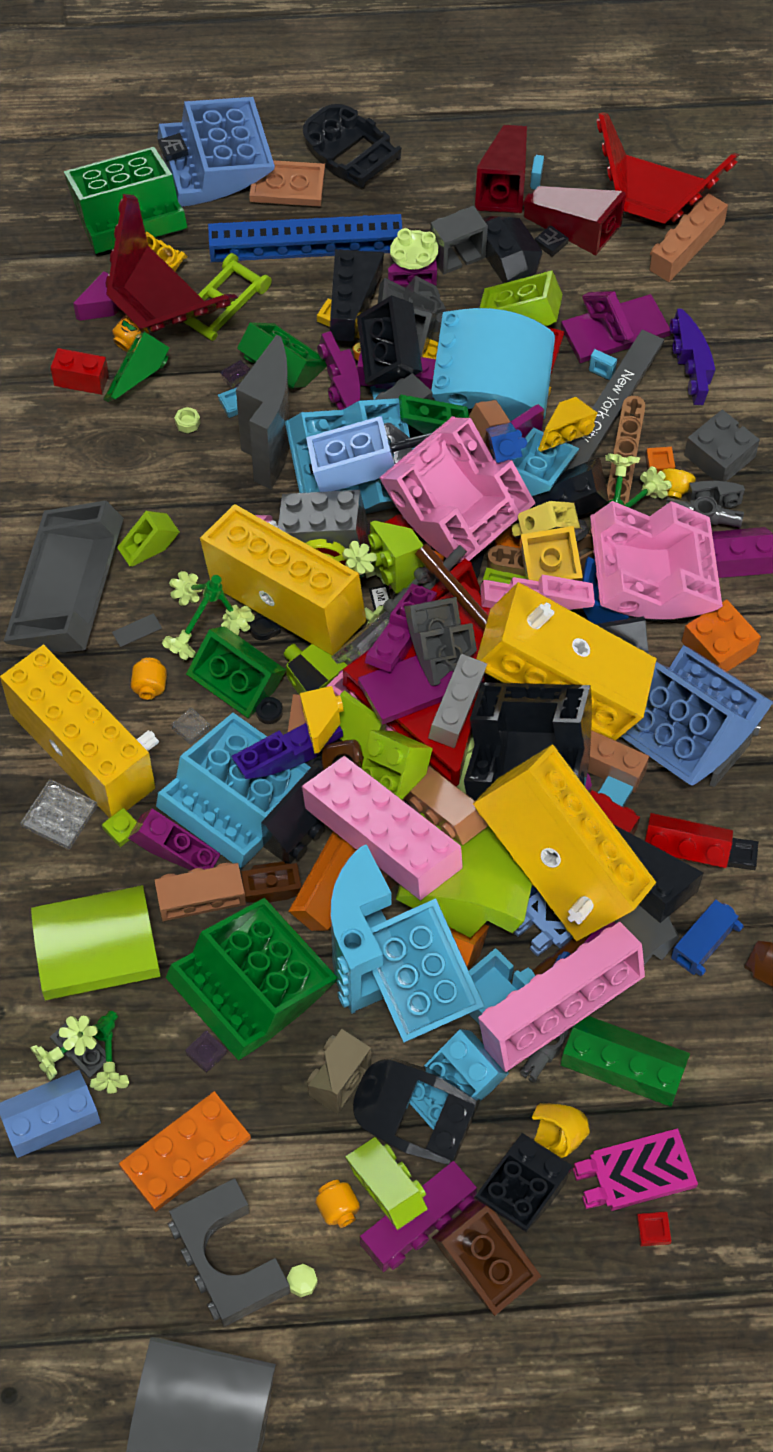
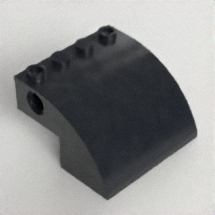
(520, 721)

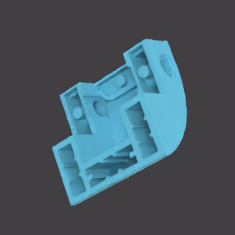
(493, 357)
(311, 423)
(355, 908)

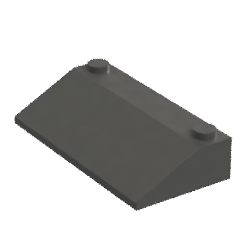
(65, 577)

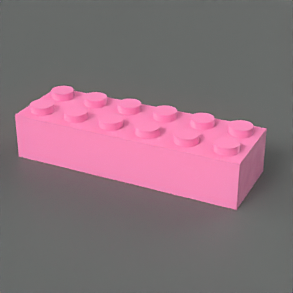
(397, 835)
(562, 996)

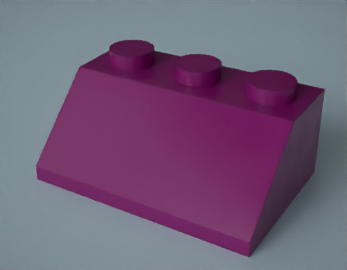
(743, 552)

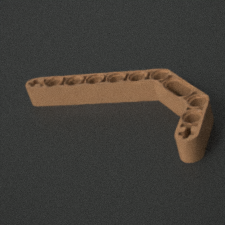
(627, 442)

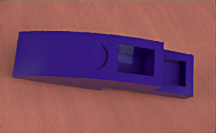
(694, 353)
(278, 752)

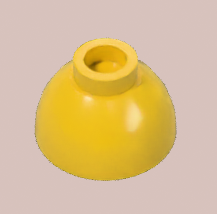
(680, 482)

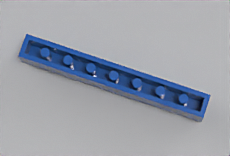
(302, 237)

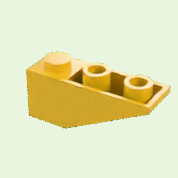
(569, 421)

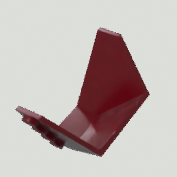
(145, 283)

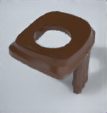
(348, 747)

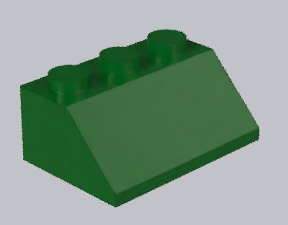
(302, 361)
(235, 670)

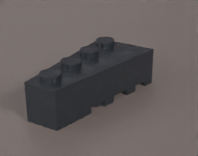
(353, 286)

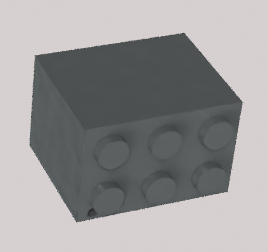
(325, 515)

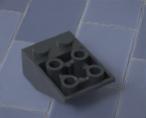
(524, 1182)

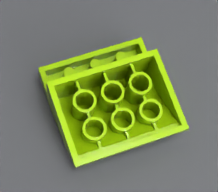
(484, 890)
(94, 942)

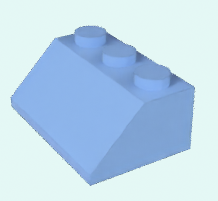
(350, 454)

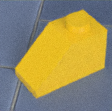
(321, 715)

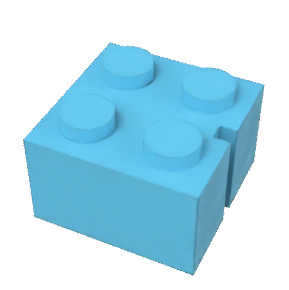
(492, 980)

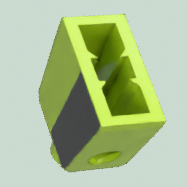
(310, 668)

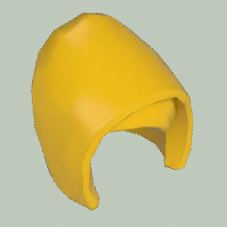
(560, 1128)

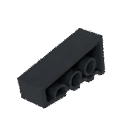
(674, 878)

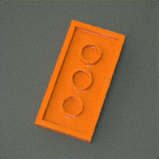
(184, 1151)

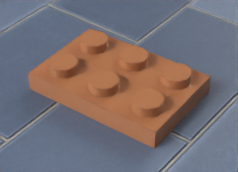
(291, 184)

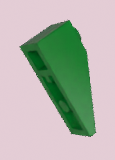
(141, 360)
(428, 414)

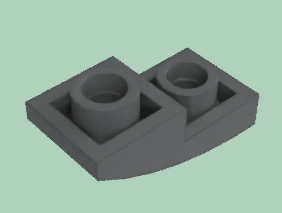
(724, 493)
(89, 1062)

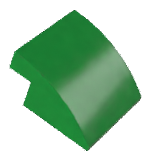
(101, 186)
(250, 977)

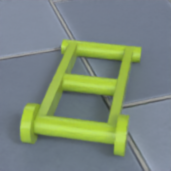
(229, 265)

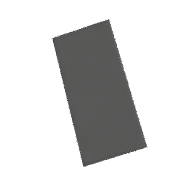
(137, 630)

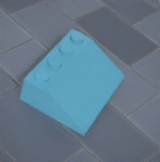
(423, 971)

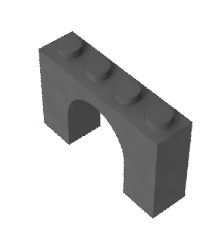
(230, 1295)

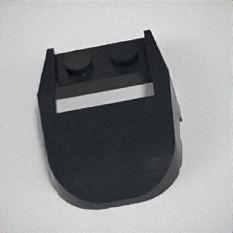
(336, 130)
(385, 1098)

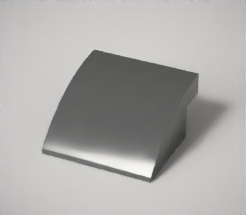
(263, 413)
(200, 1401)

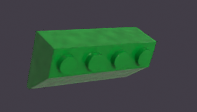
(625, 1059)

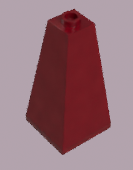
(503, 172)
(582, 215)

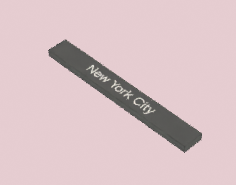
(616, 391)

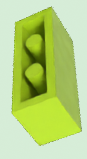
(387, 1182)

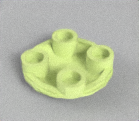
(414, 248)

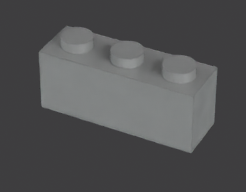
(457, 700)

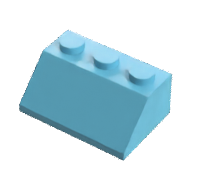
(542, 468)

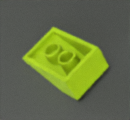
(532, 296)

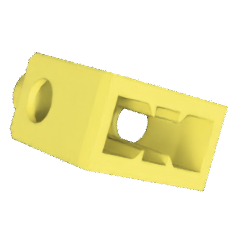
(546, 517)

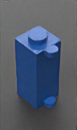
(505, 442)
(705, 937)

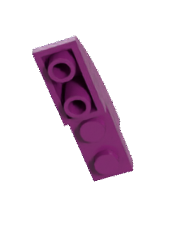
(342, 370)
(396, 639)

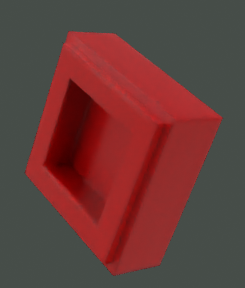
(653, 1229)

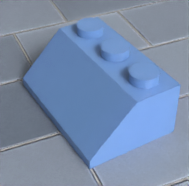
(48, 1113)

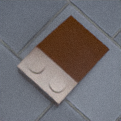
(486, 1256)

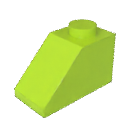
(148, 537)

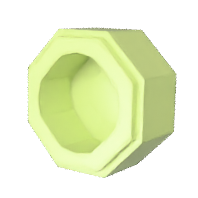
(187, 420)
(302, 1280)

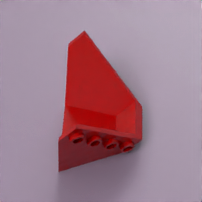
(649, 187)

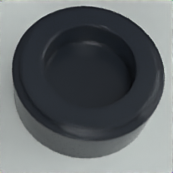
(269, 710)

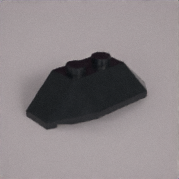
(511, 248)

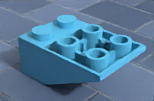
(465, 1064)

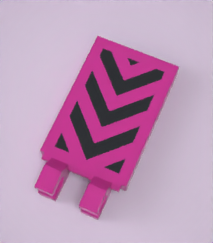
(637, 1171)

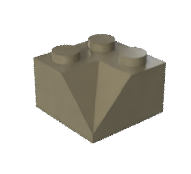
(343, 1069)

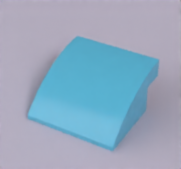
(217, 800)

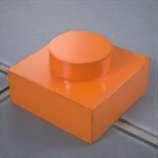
(660, 458)

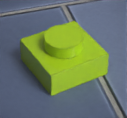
(119, 827)

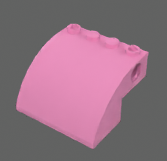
(456, 490)
(655, 562)

